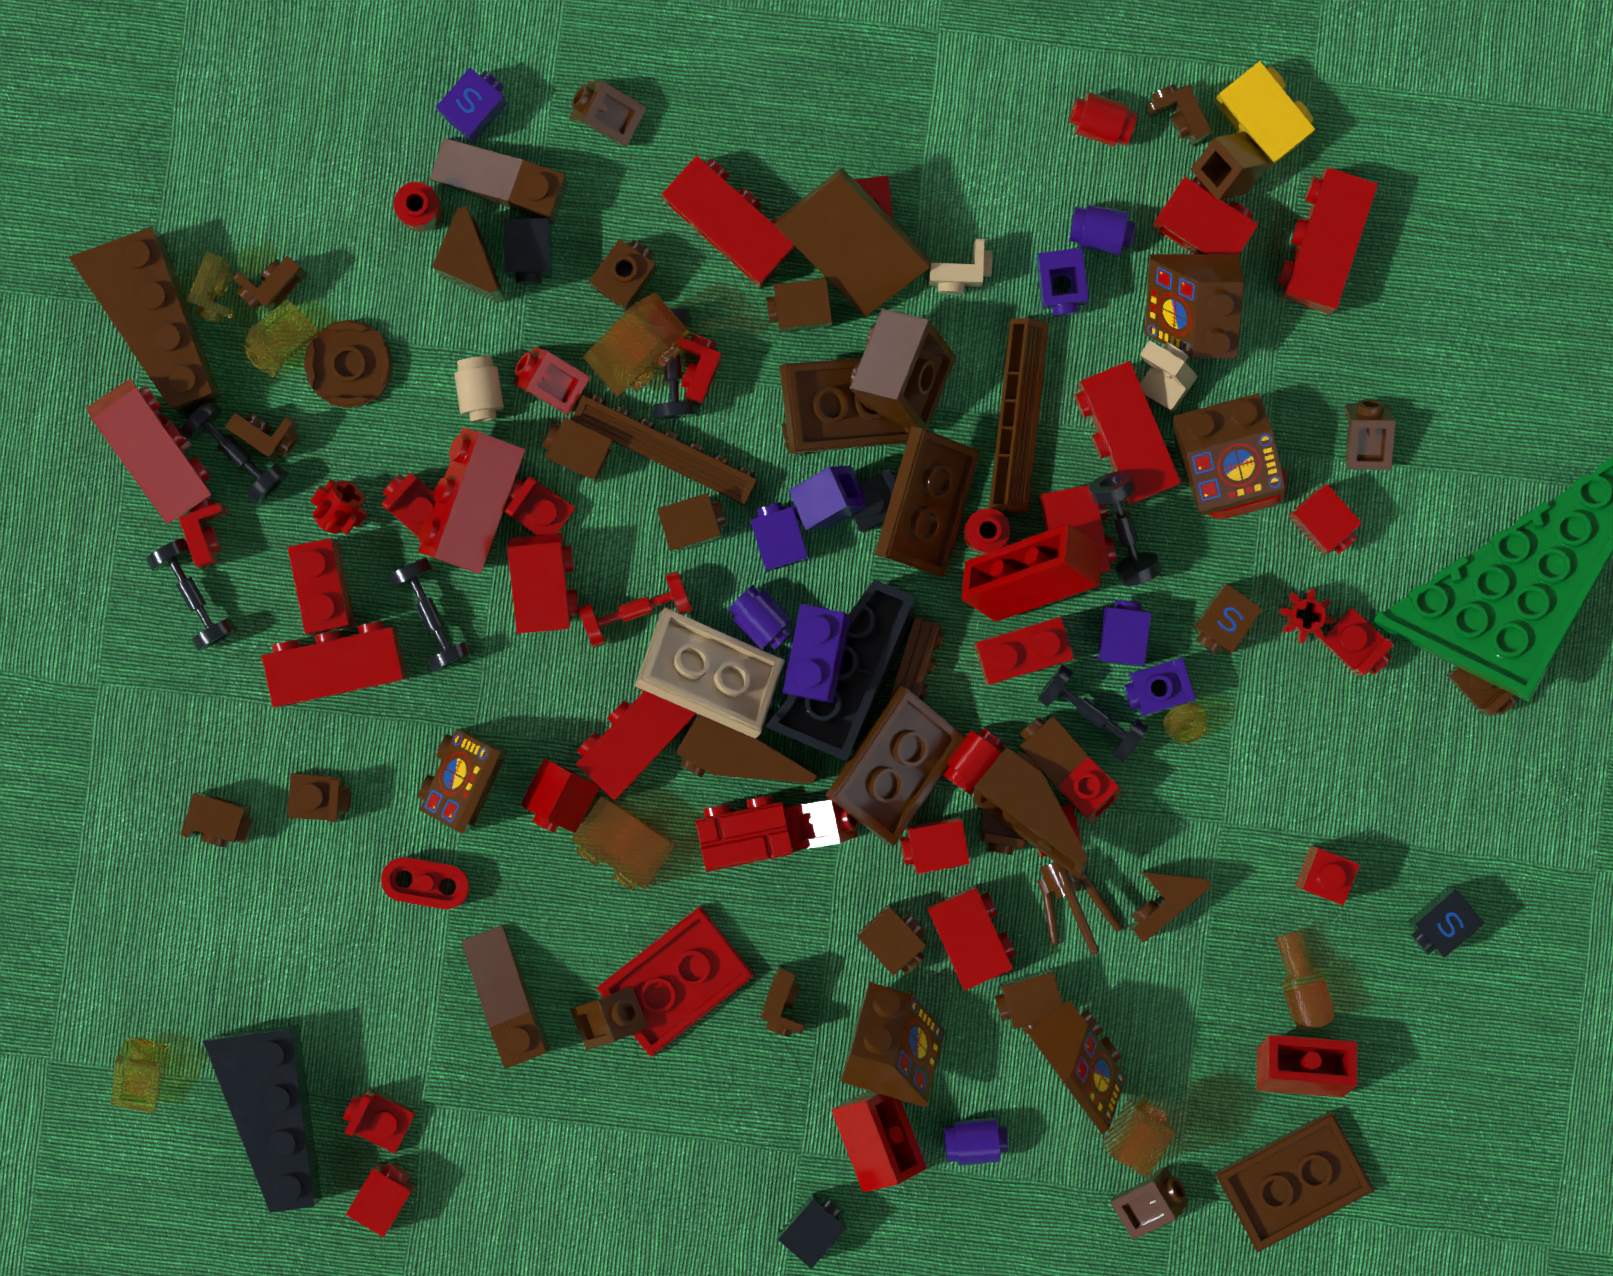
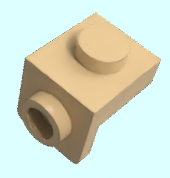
(953, 277)
(1168, 376)

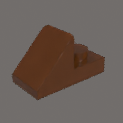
(1176, 895)

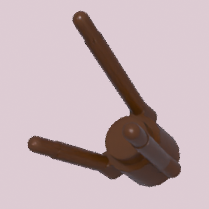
(1066, 884)

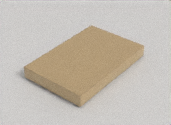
(709, 673)

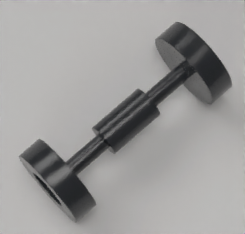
(672, 373)
(202, 421)
(169, 555)
(1138, 566)
(429, 614)
(1093, 713)

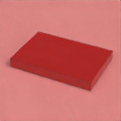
(680, 978)

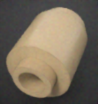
(478, 388)

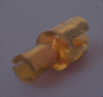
(1304, 986)

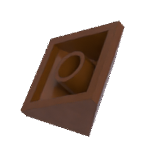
(466, 260)

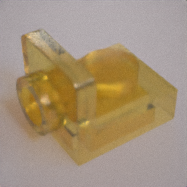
(211, 281)
(278, 338)
(138, 1075)

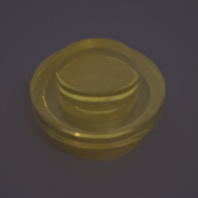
(1186, 723)

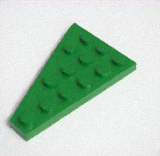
(1518, 594)

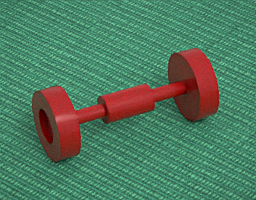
(634, 609)

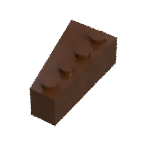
(148, 308)

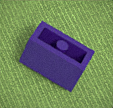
(816, 653)

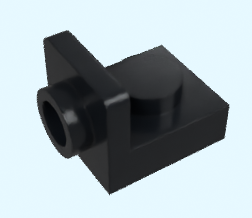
(878, 495)

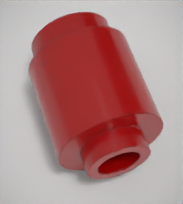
(1103, 120)
(427, 216)
(972, 534)
(973, 759)

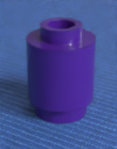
(1101, 229)
(761, 618)
(975, 1141)

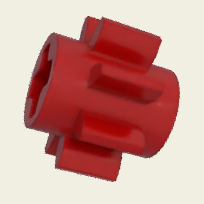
(338, 507)
(1315, 608)

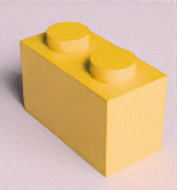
(1265, 112)

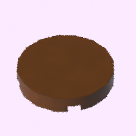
(348, 364)

